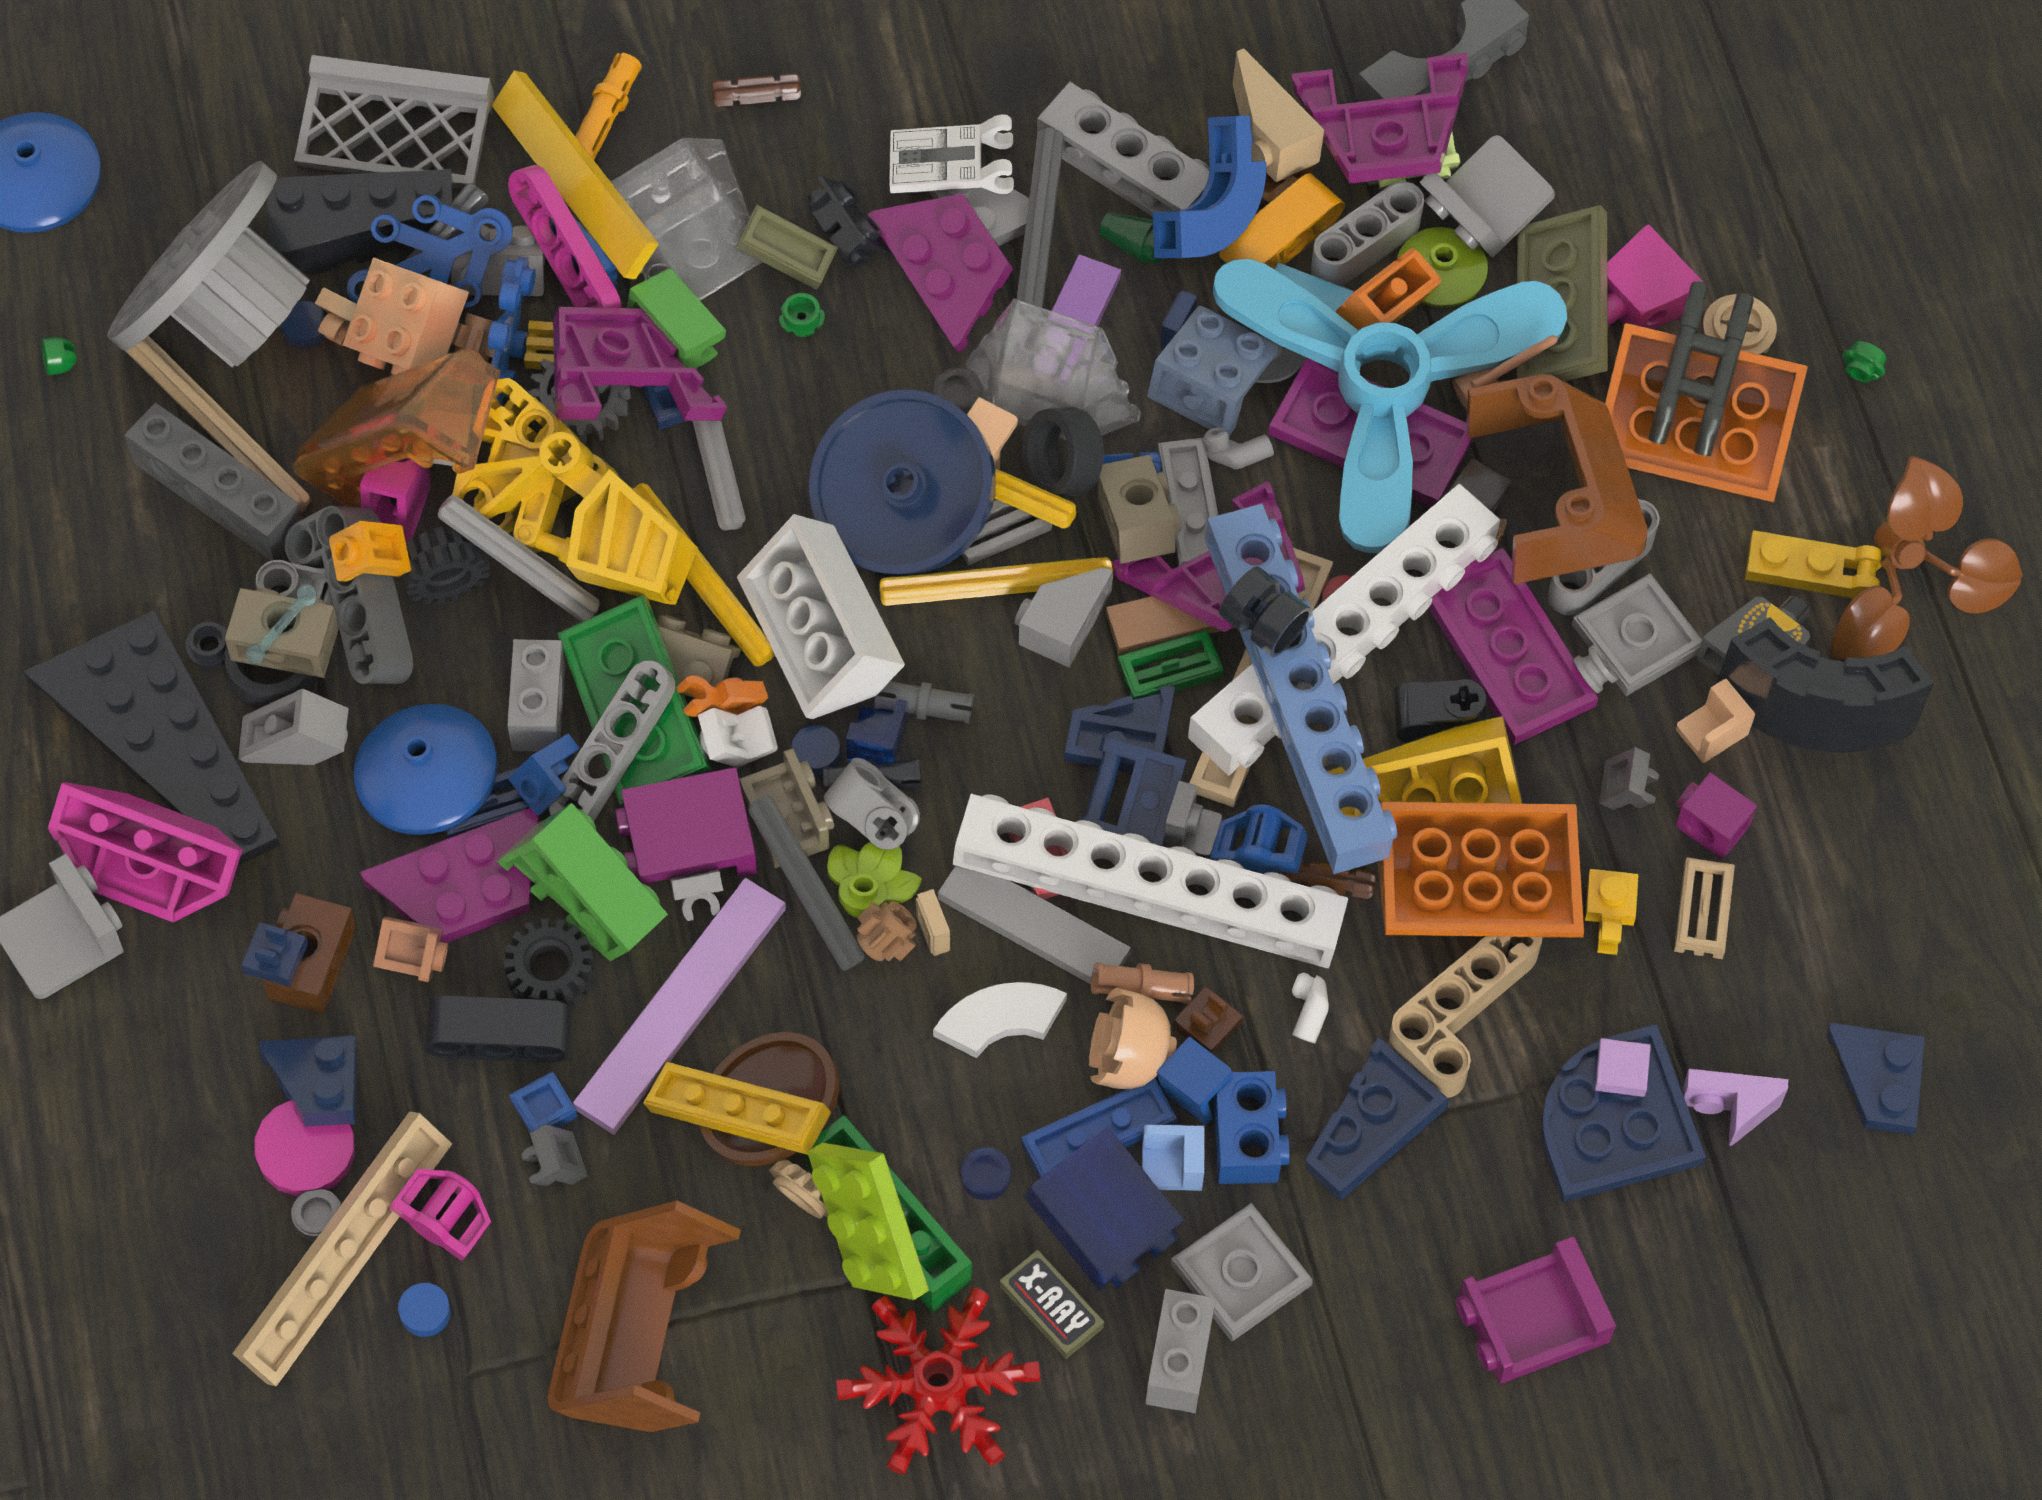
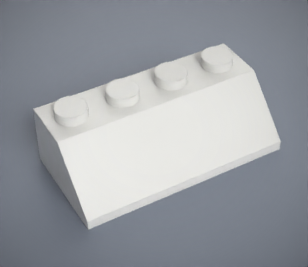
(819, 618)

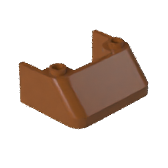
(1599, 520)
(623, 1313)

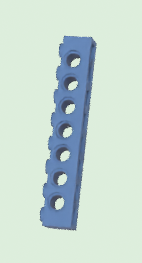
(1345, 839)

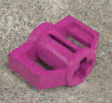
(438, 1230)

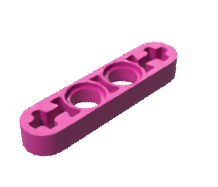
(537, 202)

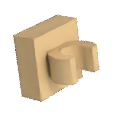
(339, 315)

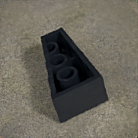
(331, 216)

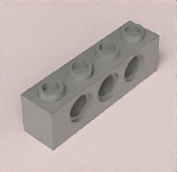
(1102, 153)

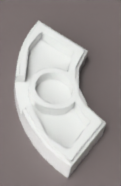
(999, 1013)

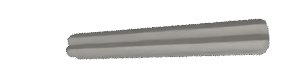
(518, 558)

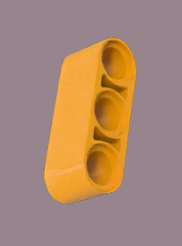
(1287, 224)

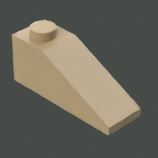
(1279, 126)

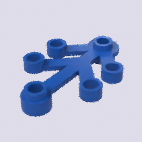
(441, 253)
(505, 333)

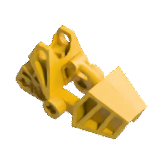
(615, 532)

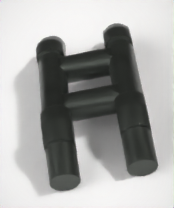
(1677, 384)

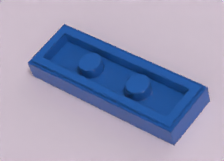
(1123, 1114)

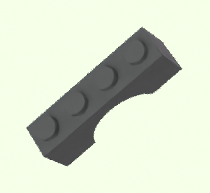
(1486, 34)

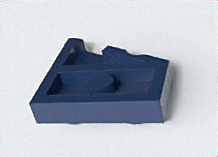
(1882, 1074)
(316, 1076)

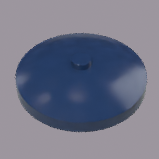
(903, 482)

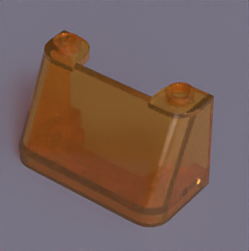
(415, 415)

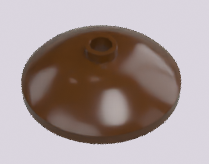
(780, 1063)

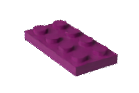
(1323, 424)
(1511, 649)

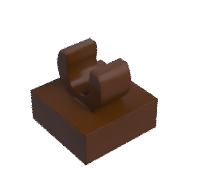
(1208, 1020)

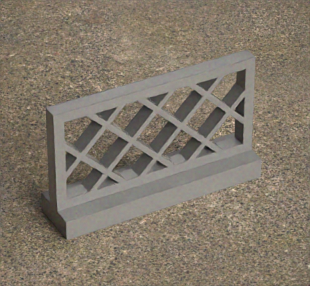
(396, 85)

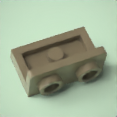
(697, 654)
(791, 790)

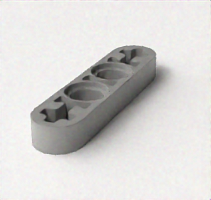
(620, 750)

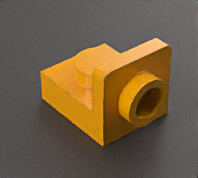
(369, 550)

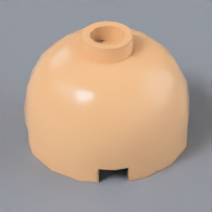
(1130, 1041)

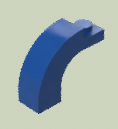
(1227, 201)

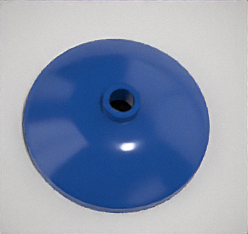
(52, 182)
(429, 789)

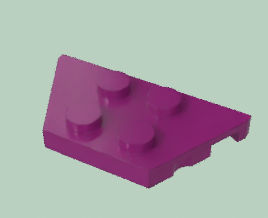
(946, 259)
(458, 879)

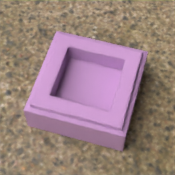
(1622, 1067)

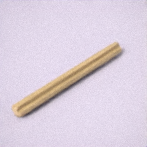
(214, 418)

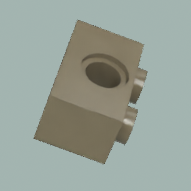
(1137, 509)
(300, 650)

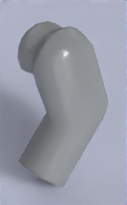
(1236, 455)

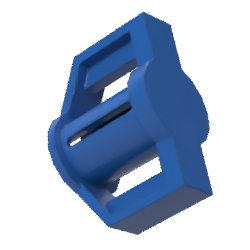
(1261, 840)

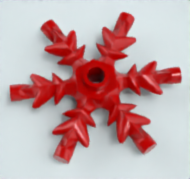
(932, 1365)

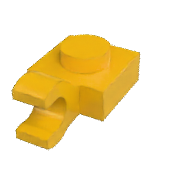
(1612, 903)

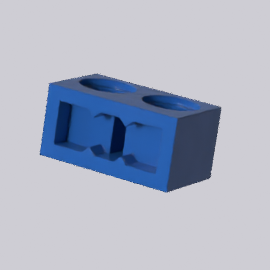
(1241, 1127)

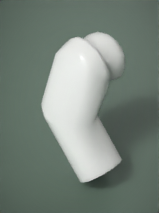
(1315, 1007)

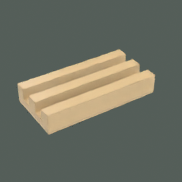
(1699, 943)

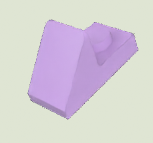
(1745, 1096)

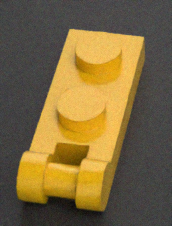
(1811, 564)

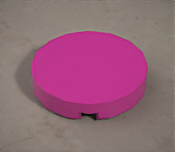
(300, 1156)

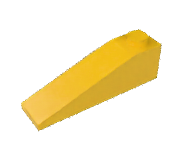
(1448, 767)

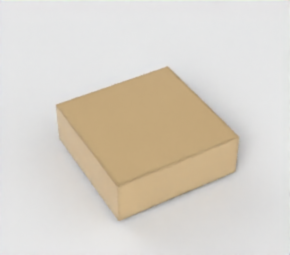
(932, 922)

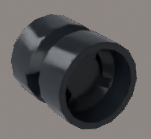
(1279, 620)

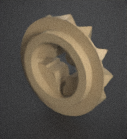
(1760, 328)
(798, 1187)

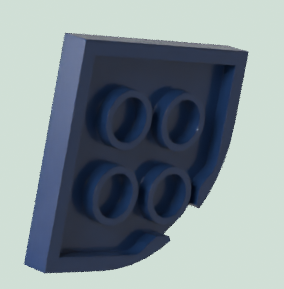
(1613, 1138)

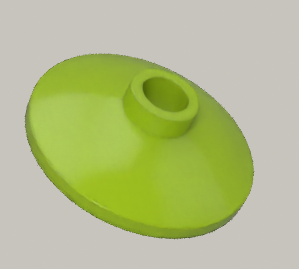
(1461, 276)

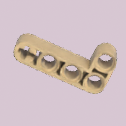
(1471, 995)

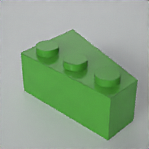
(586, 880)

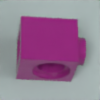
(1714, 814)

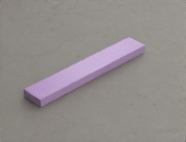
(679, 1006)

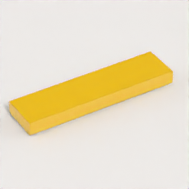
(737, 1108)

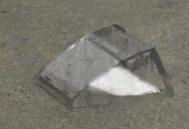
(693, 212)
(1051, 361)

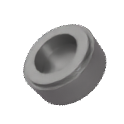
(313, 1212)

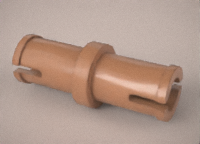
(1143, 980)

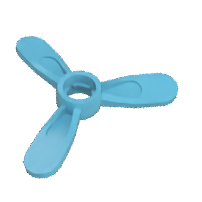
(1379, 457)

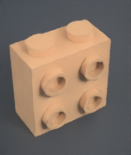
(403, 318)

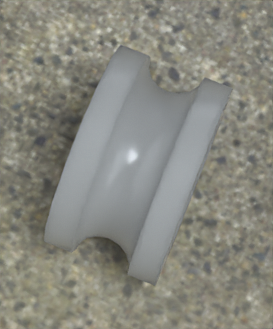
(1595, 669)

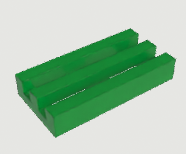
(1165, 650)

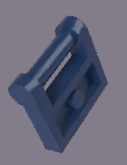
(1148, 793)

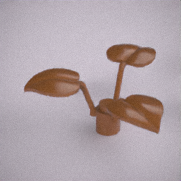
(1923, 503)

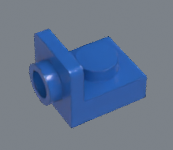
(539, 776)

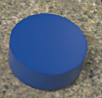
(424, 1309)

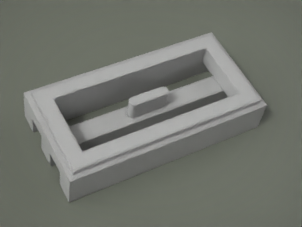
(1007, 539)

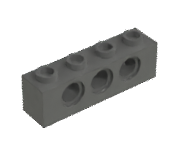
(212, 481)

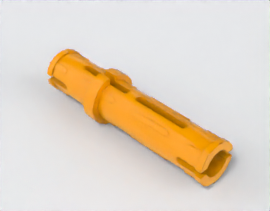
(609, 100)

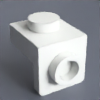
(735, 737)

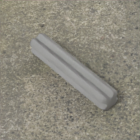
(720, 474)

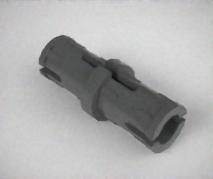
(927, 701)

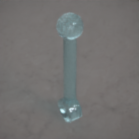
(306, 597)

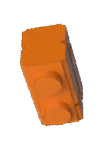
(1391, 292)

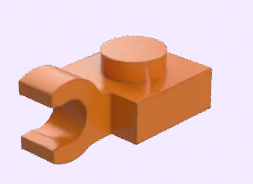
(728, 695)

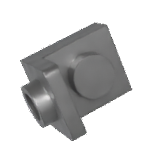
(1190, 824)

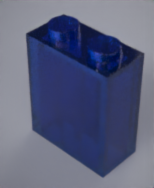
(1105, 1210)

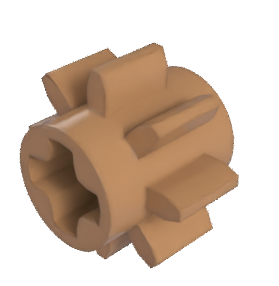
(473, 336)
(886, 931)

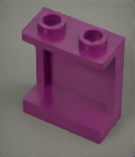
(687, 827)
(1536, 1313)

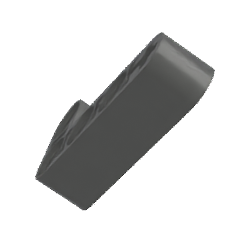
(364, 606)

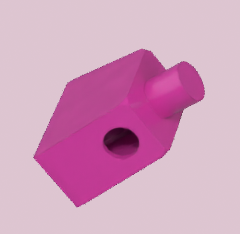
(1647, 282)
(399, 480)

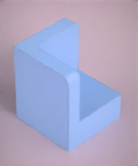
(1174, 1156)

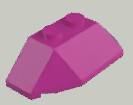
(143, 851)

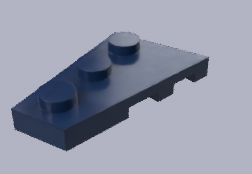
(1378, 1117)

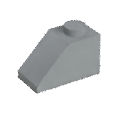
(1063, 614)
(294, 730)

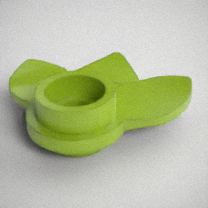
(870, 877)

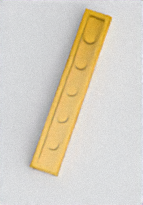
(575, 175)

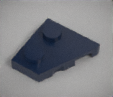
(1135, 722)

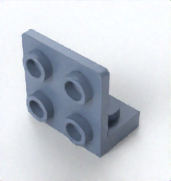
(1209, 369)

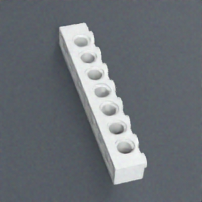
(1454, 519)
(1163, 901)

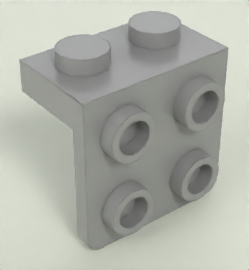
(1490, 196)
(60, 931)

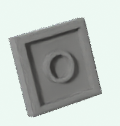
(1638, 633)
(1243, 1269)

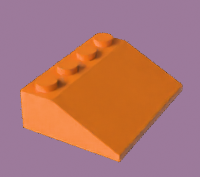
(1752, 428)
(1482, 870)

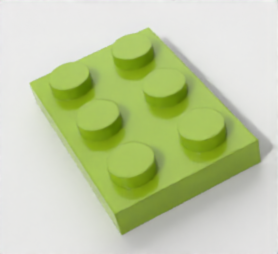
(867, 1220)

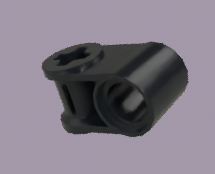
(1436, 707)

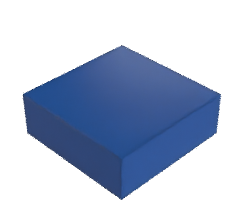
(543, 1103)

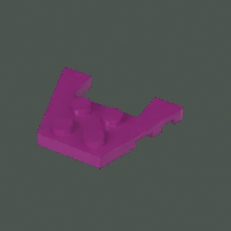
(1389, 134)
(620, 349)
(1195, 584)

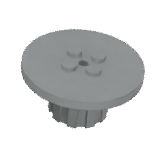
(217, 277)

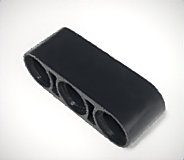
(498, 1029)

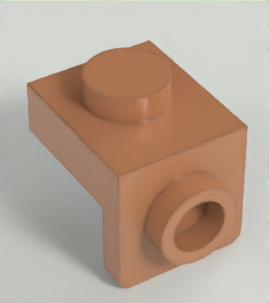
(410, 948)

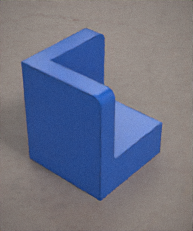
(1193, 1078)

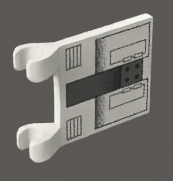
(950, 157)

